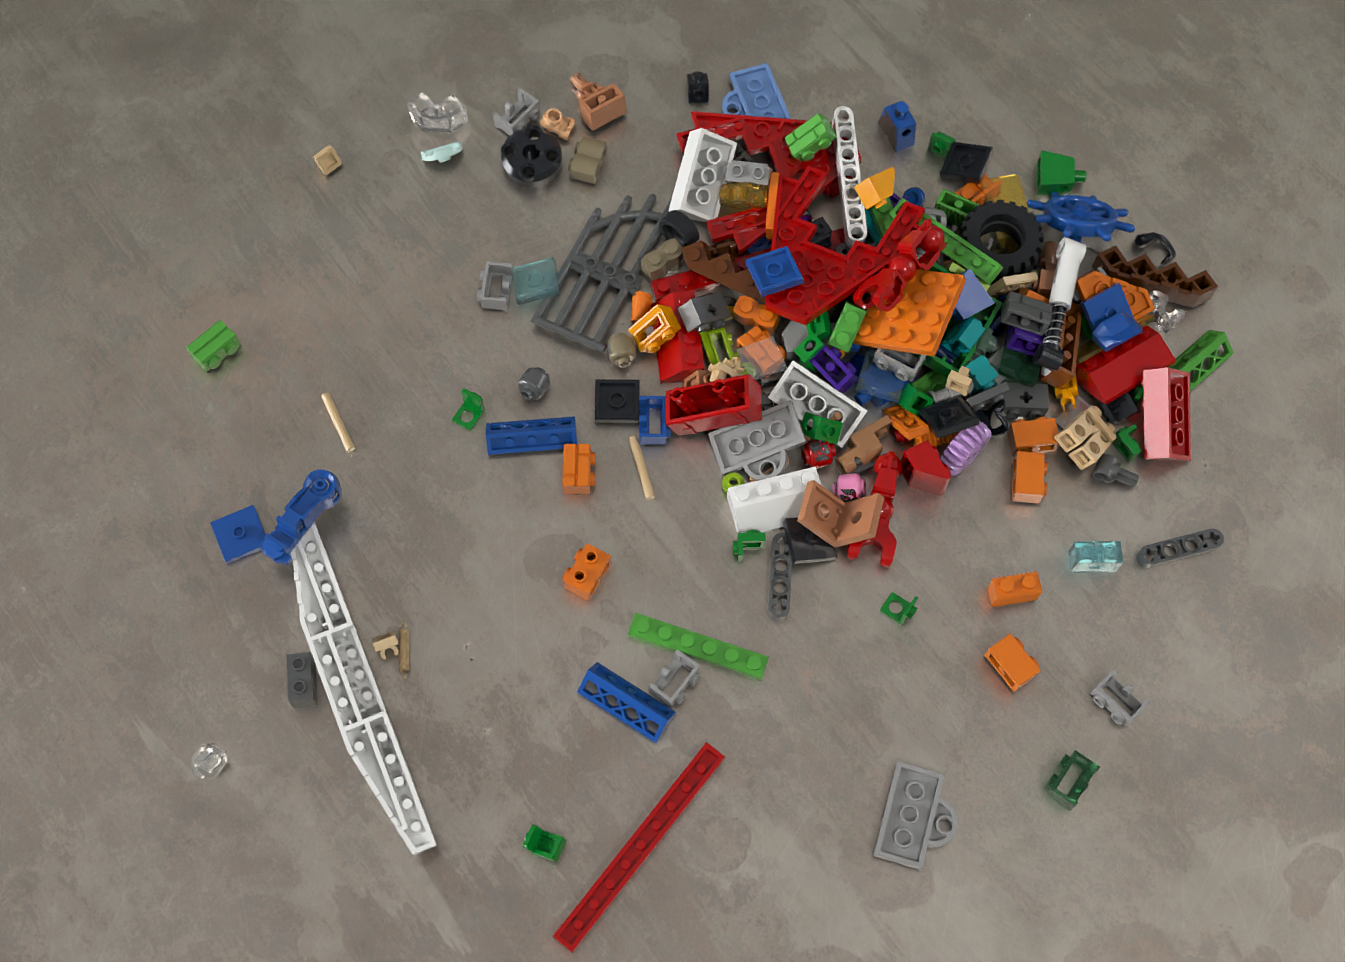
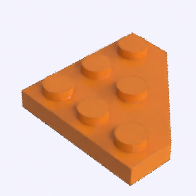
(1095, 282)

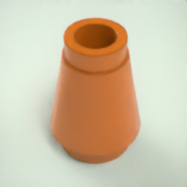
(640, 305)

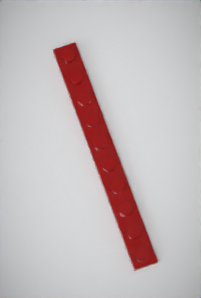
(693, 281)
(638, 848)

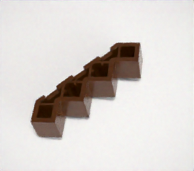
(721, 270)
(1168, 280)

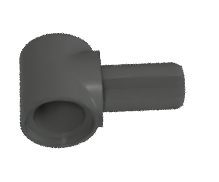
(1109, 468)

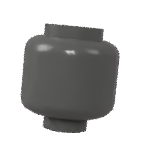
(534, 383)

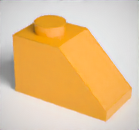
(876, 188)

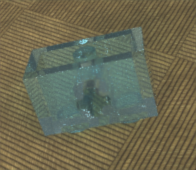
(1095, 556)

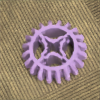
(965, 448)

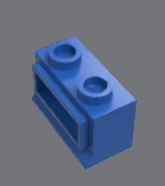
(652, 403)

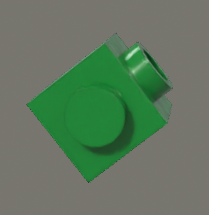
(914, 399)

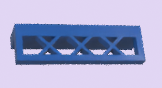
(530, 435)
(629, 694)

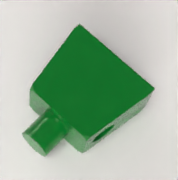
(1057, 174)

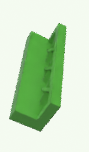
(1204, 347)

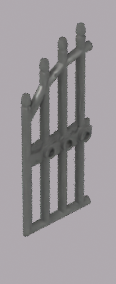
(602, 271)

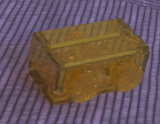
(743, 195)

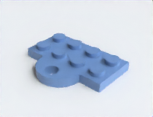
(755, 94)

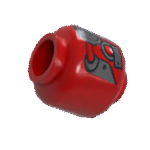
(818, 453)

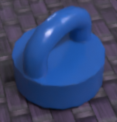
(915, 195)

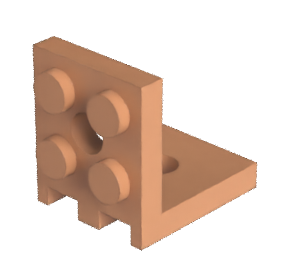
(841, 521)

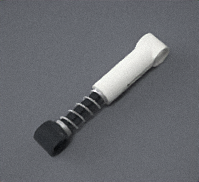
(1069, 257)

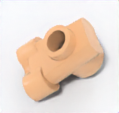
(554, 122)

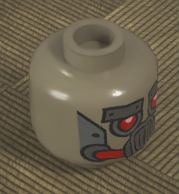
(621, 349)

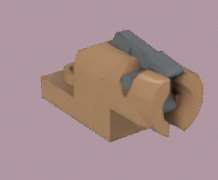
(863, 447)

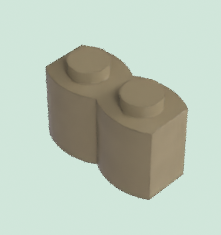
(588, 160)
(662, 261)

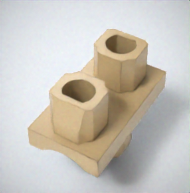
(726, 370)

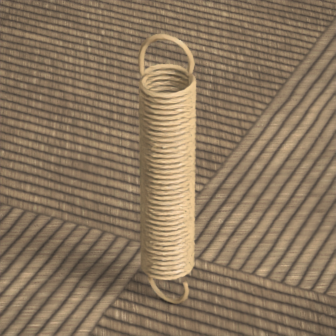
(403, 650)

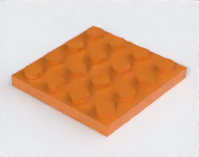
(918, 319)

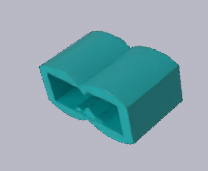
(963, 336)

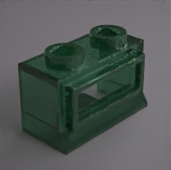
(1088, 769)

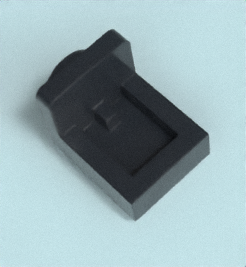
(698, 87)
(1120, 409)

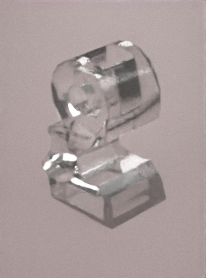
(1164, 320)

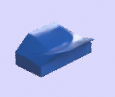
(1115, 331)

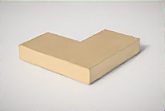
(1011, 283)

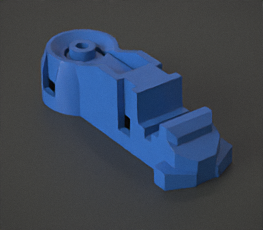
(301, 510)

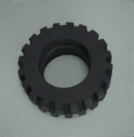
(1012, 221)

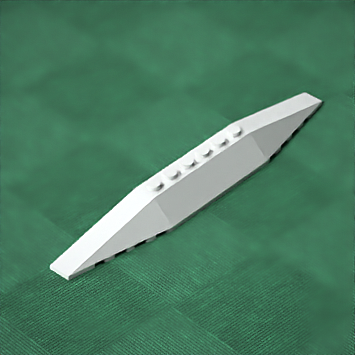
(354, 691)

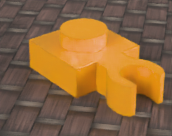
(1067, 393)

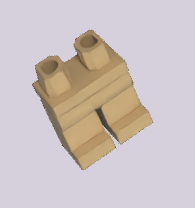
(1090, 434)

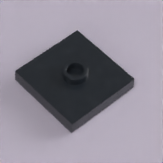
(966, 162)
(617, 401)
(948, 416)
(805, 544)

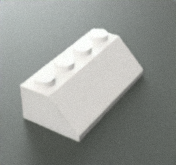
(702, 175)
(817, 397)
(769, 501)

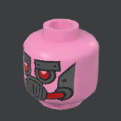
(849, 487)

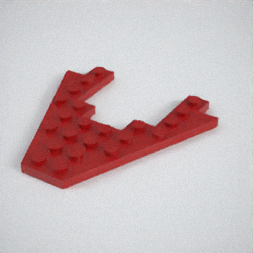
(758, 136)
(826, 273)

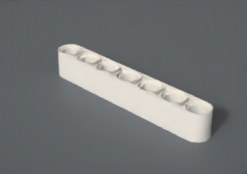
(850, 168)

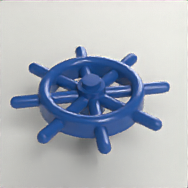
(1081, 216)

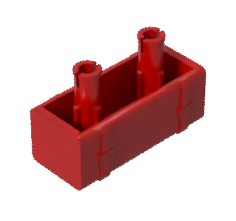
(714, 405)

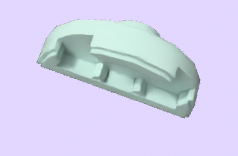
(442, 153)

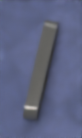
(1180, 548)
(779, 576)

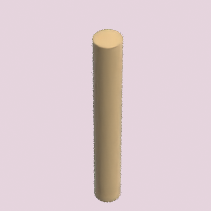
(341, 429)
(642, 470)

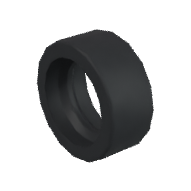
(680, 227)

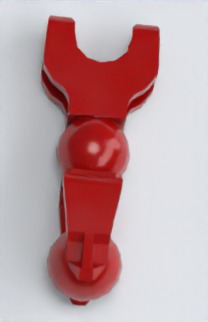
(891, 282)
(888, 469)

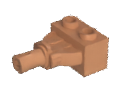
(598, 103)
(1048, 266)

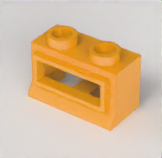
(662, 334)

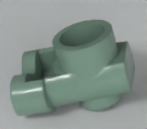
(986, 343)

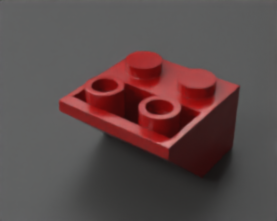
(924, 469)

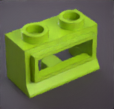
(709, 349)

